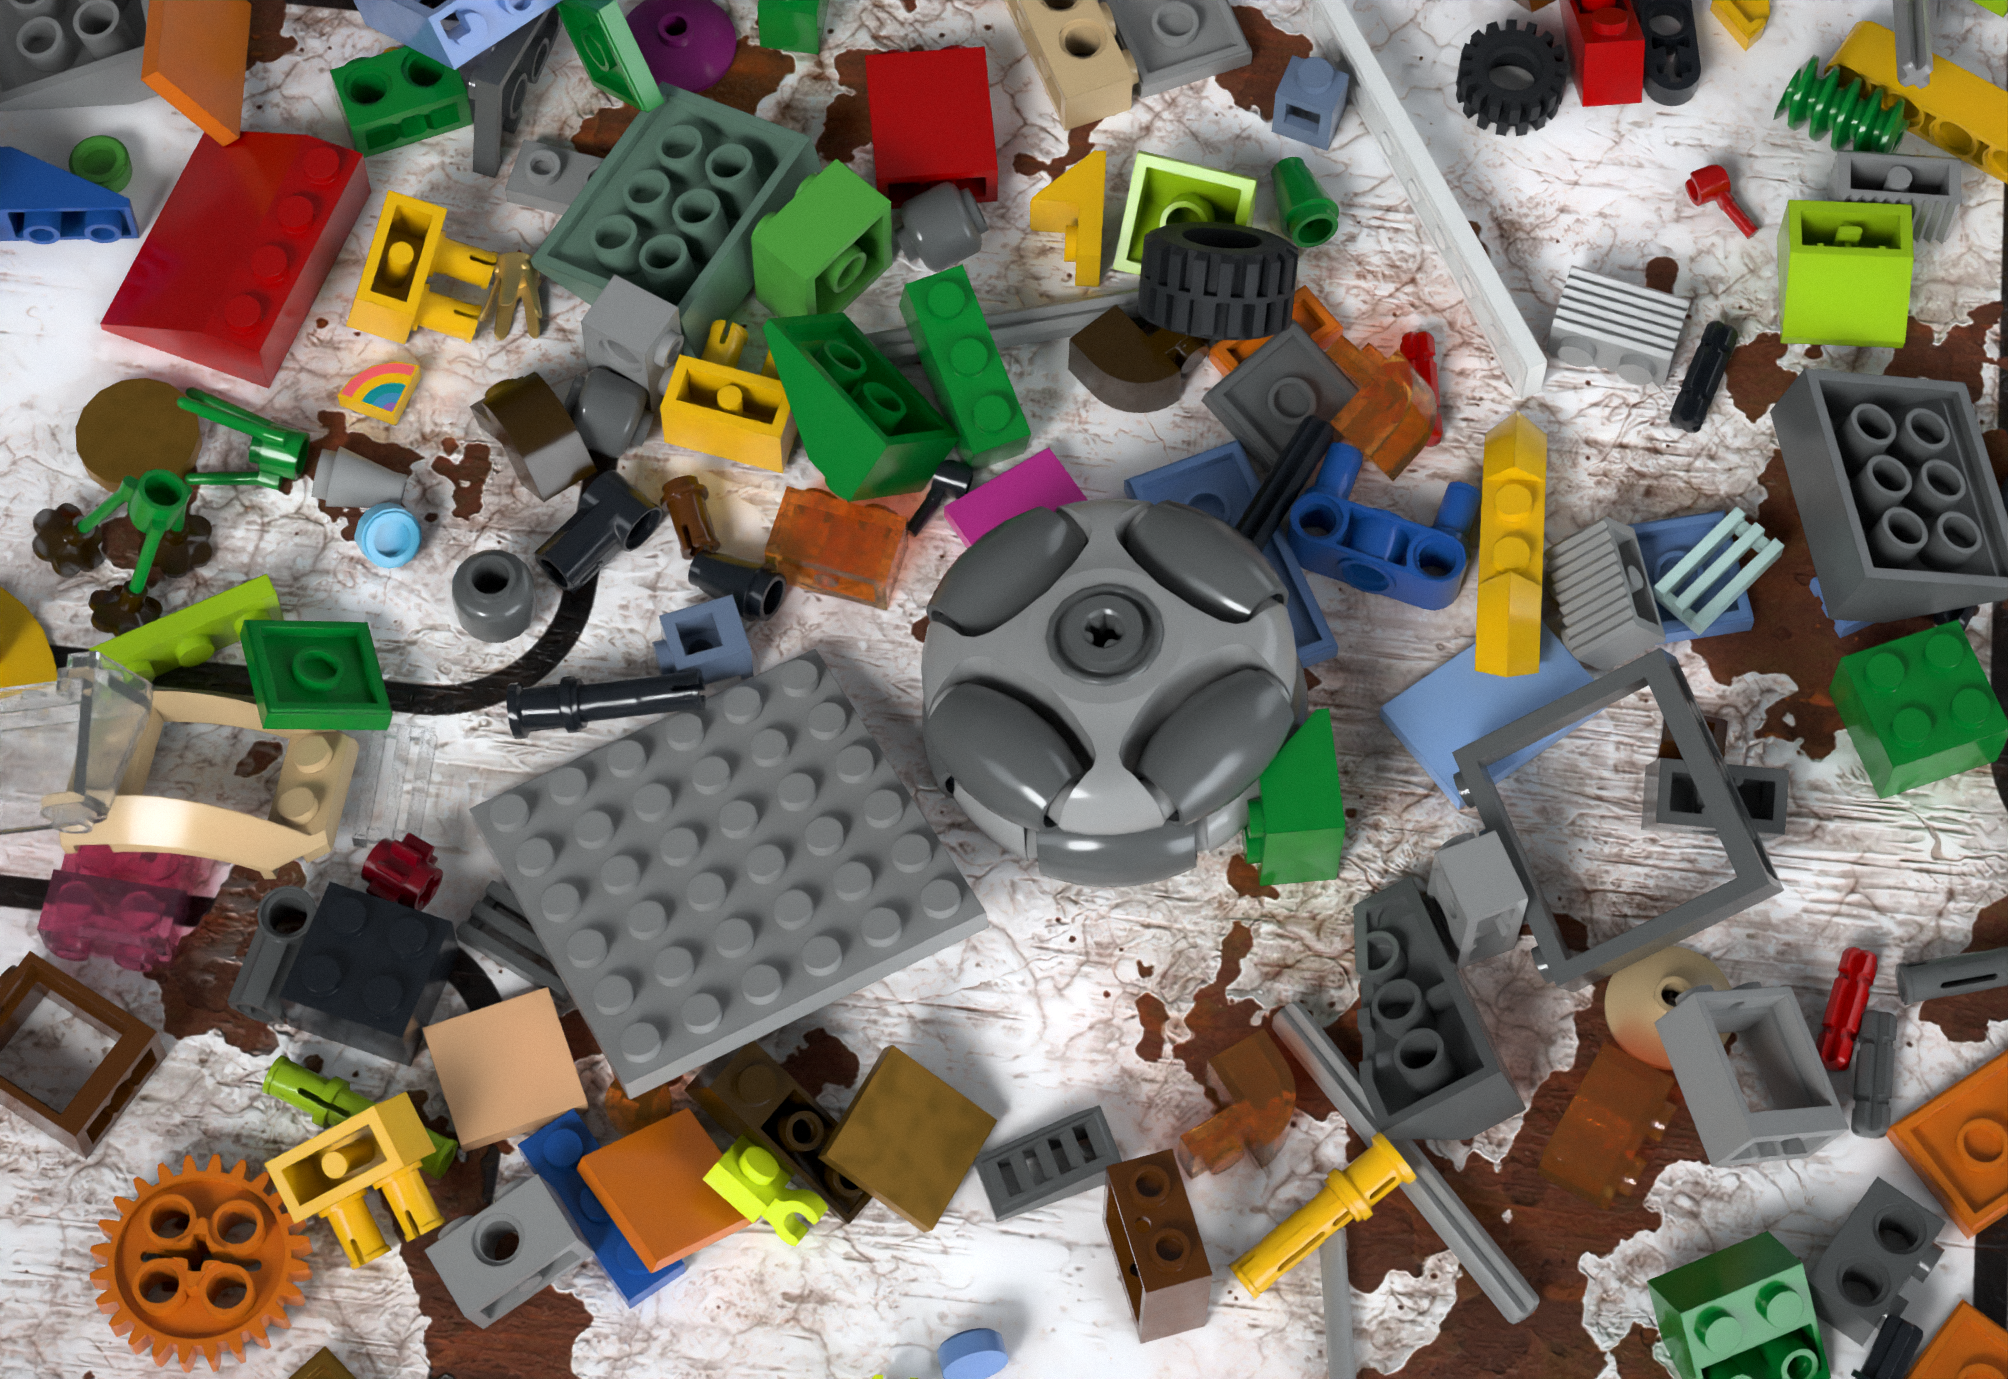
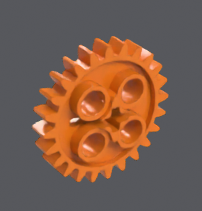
(189, 1320)

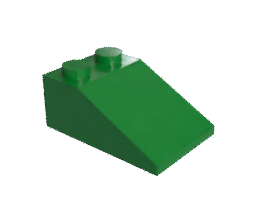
(856, 409)

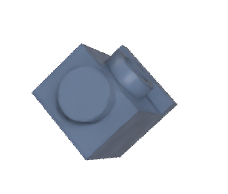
(1316, 88)
(706, 627)

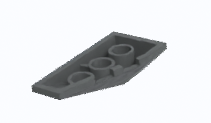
(1424, 1042)

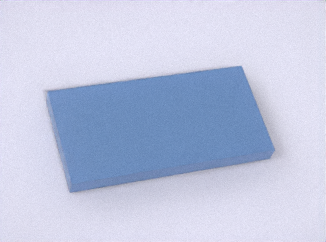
(1224, 486)

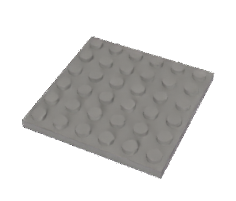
(726, 872)

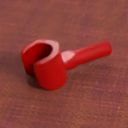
(1714, 184)

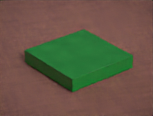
(610, 51)
(315, 675)

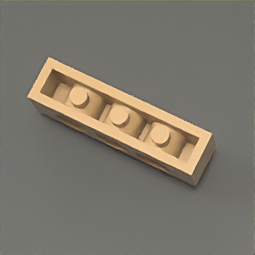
(1077, 86)

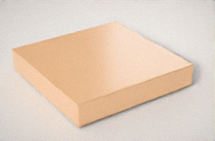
(505, 1069)

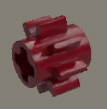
(403, 871)

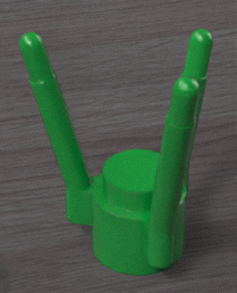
(274, 447)

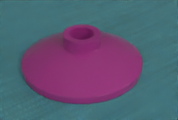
(693, 58)

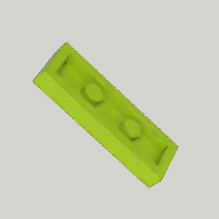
(193, 632)

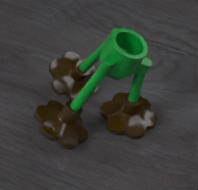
(167, 536)

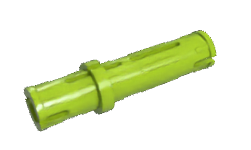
(333, 1103)

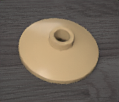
(1636, 1000)

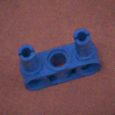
(1377, 547)

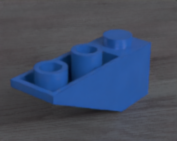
(52, 204)

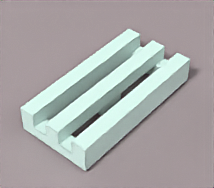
(1749, 538)

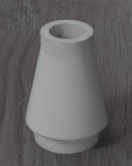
(355, 481)

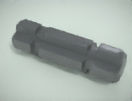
(1874, 1074)

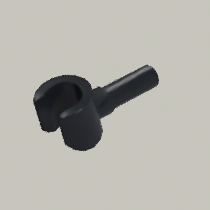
(950, 479)

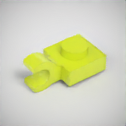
(756, 1187)

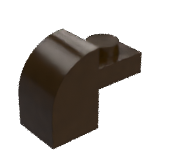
(1129, 367)
(535, 434)

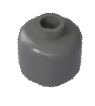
(941, 226)
(608, 411)
(494, 596)

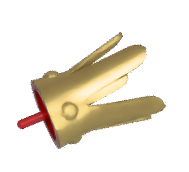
(514, 280)

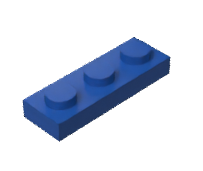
(555, 1156)

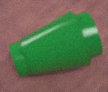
(1303, 204)

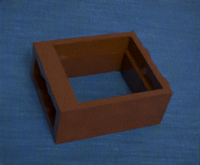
(114, 1080)
(1155, 1228)

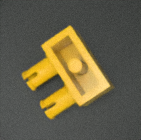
(401, 256)
(728, 409)
(336, 1167)

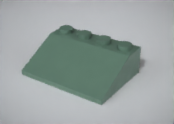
(679, 209)

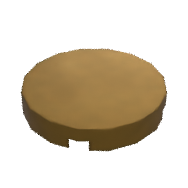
(136, 430)

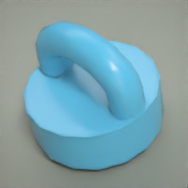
(388, 535)

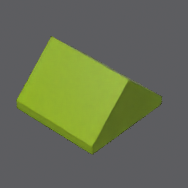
(1176, 192)

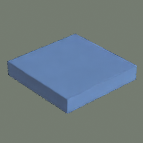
(1668, 542)

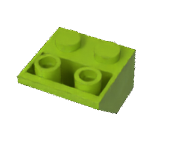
(1845, 273)

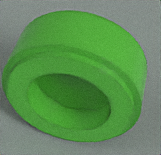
(102, 161)

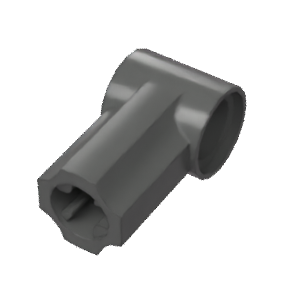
(271, 955)

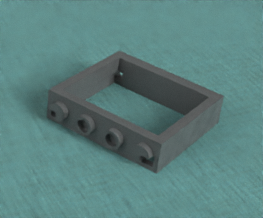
(1714, 783)

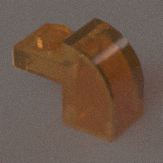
(1391, 411)
(1256, 1104)

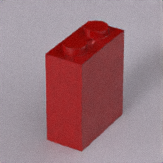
(931, 122)

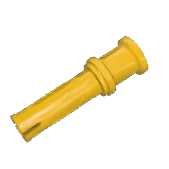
(1346, 1197)

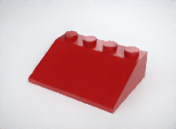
(241, 251)

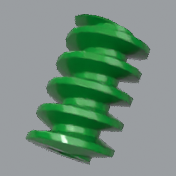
(1842, 111)

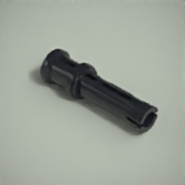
(575, 704)

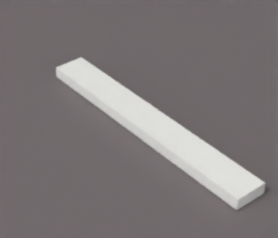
(1430, 197)

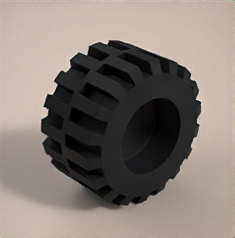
(1217, 280)

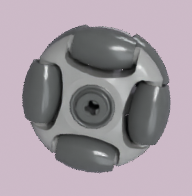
(1109, 686)

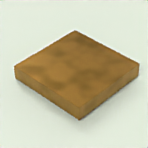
(908, 1138)

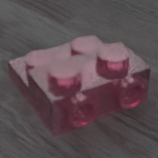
(119, 906)

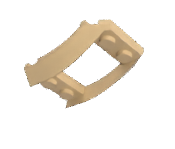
(302, 811)

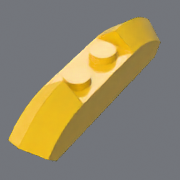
(1511, 548)

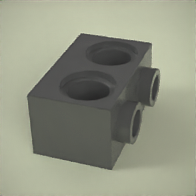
(1863, 1257)

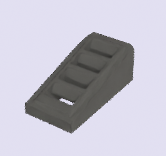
(1040, 1143)

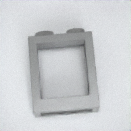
(1803, 1096)

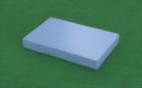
(1463, 705)

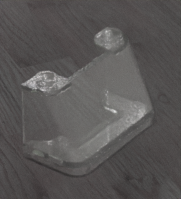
(69, 744)

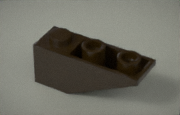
(760, 1100)

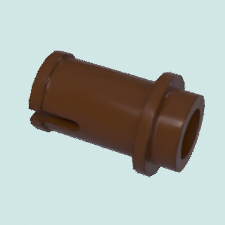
(690, 517)

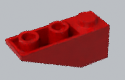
(1604, 51)

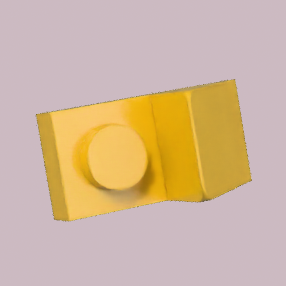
(1075, 207)

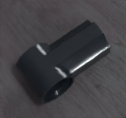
(608, 519)

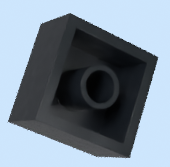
(369, 973)

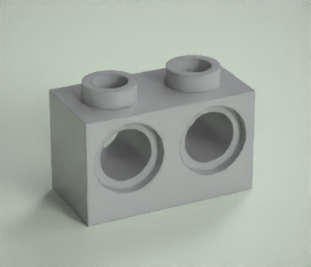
(634, 337)
(1475, 897)

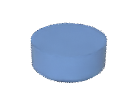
(972, 1354)

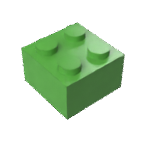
(822, 245)

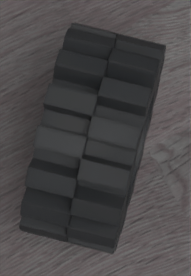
(1515, 49)

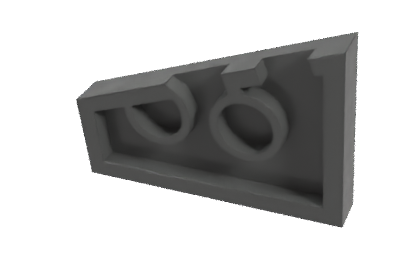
(502, 86)

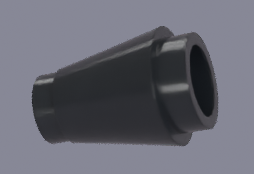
(752, 582)

